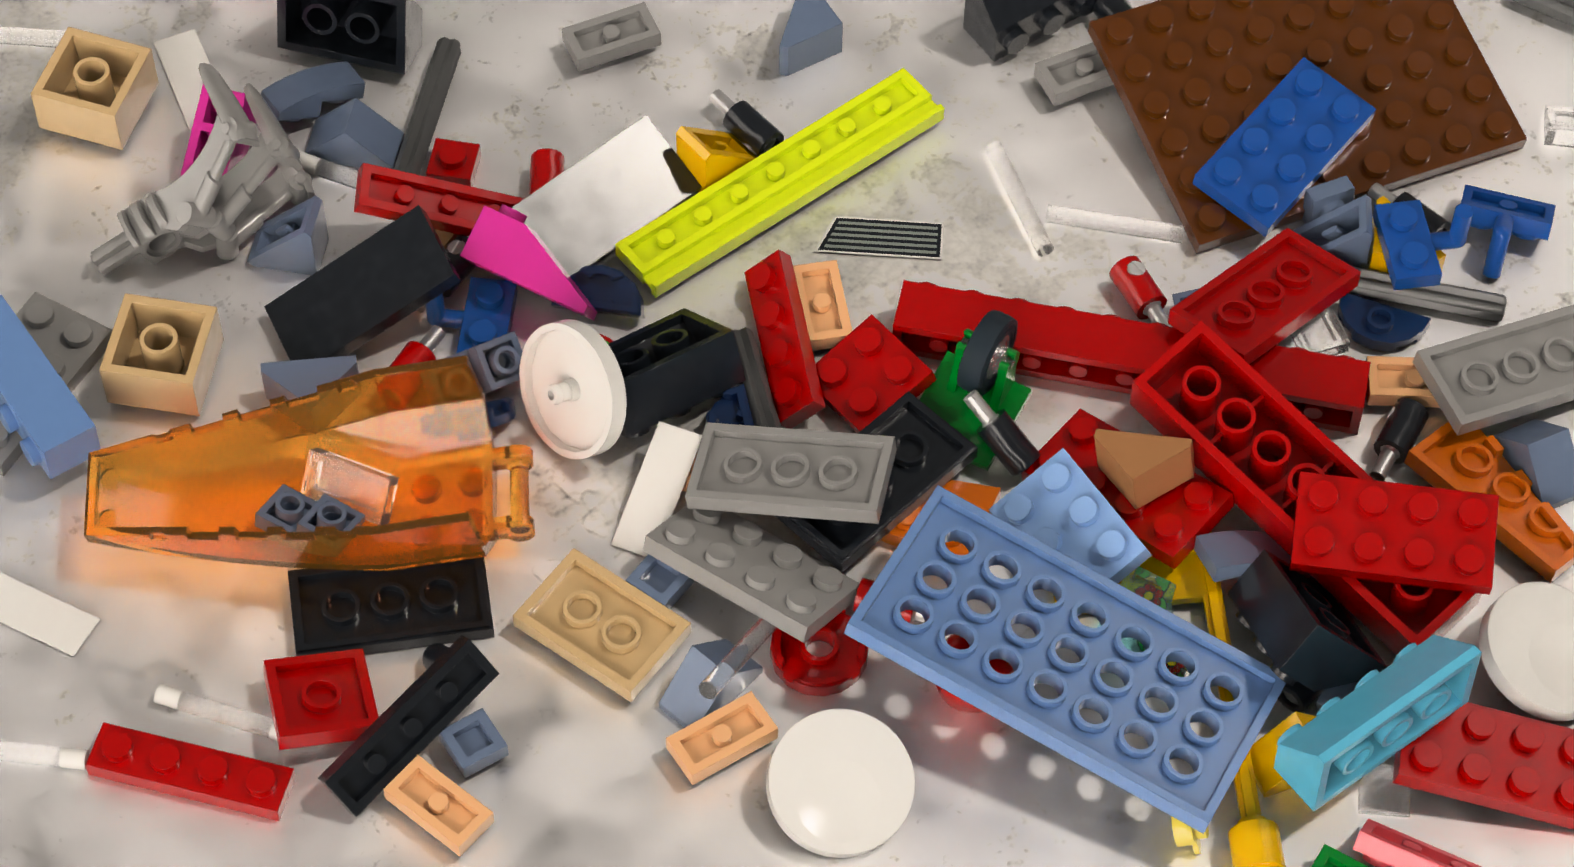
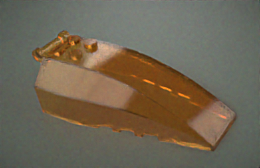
(419, 421)

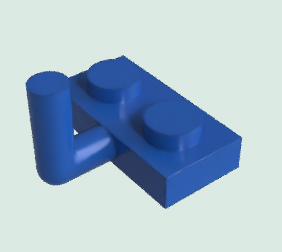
(1506, 215)
(1410, 246)
(486, 313)

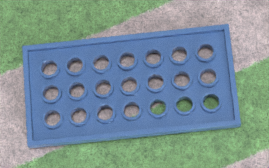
(1079, 685)

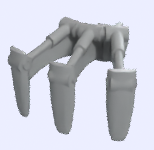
(202, 205)

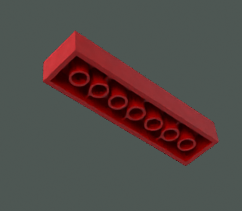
(1255, 449)

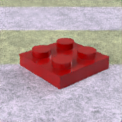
(870, 374)
(320, 698)

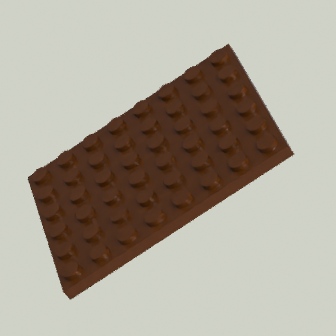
(1205, 65)

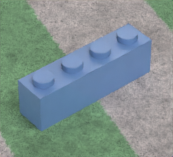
(39, 402)

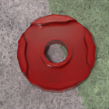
(818, 674)

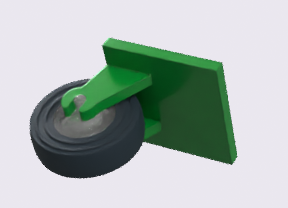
(984, 364)

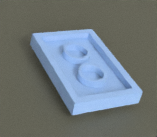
(1073, 517)

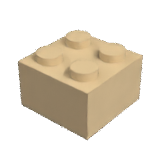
(95, 88)
(161, 354)

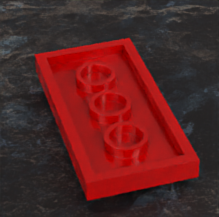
(1267, 294)
(1163, 525)
(1394, 533)
(1495, 763)

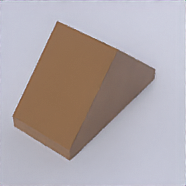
(1144, 463)

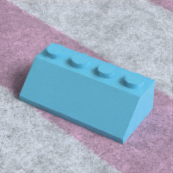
(1376, 718)

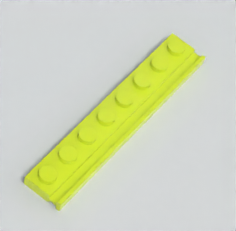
(779, 182)

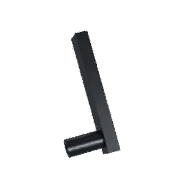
(410, 724)

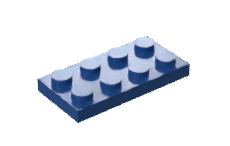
(1284, 146)

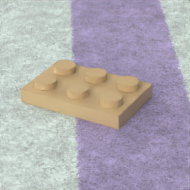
(602, 624)

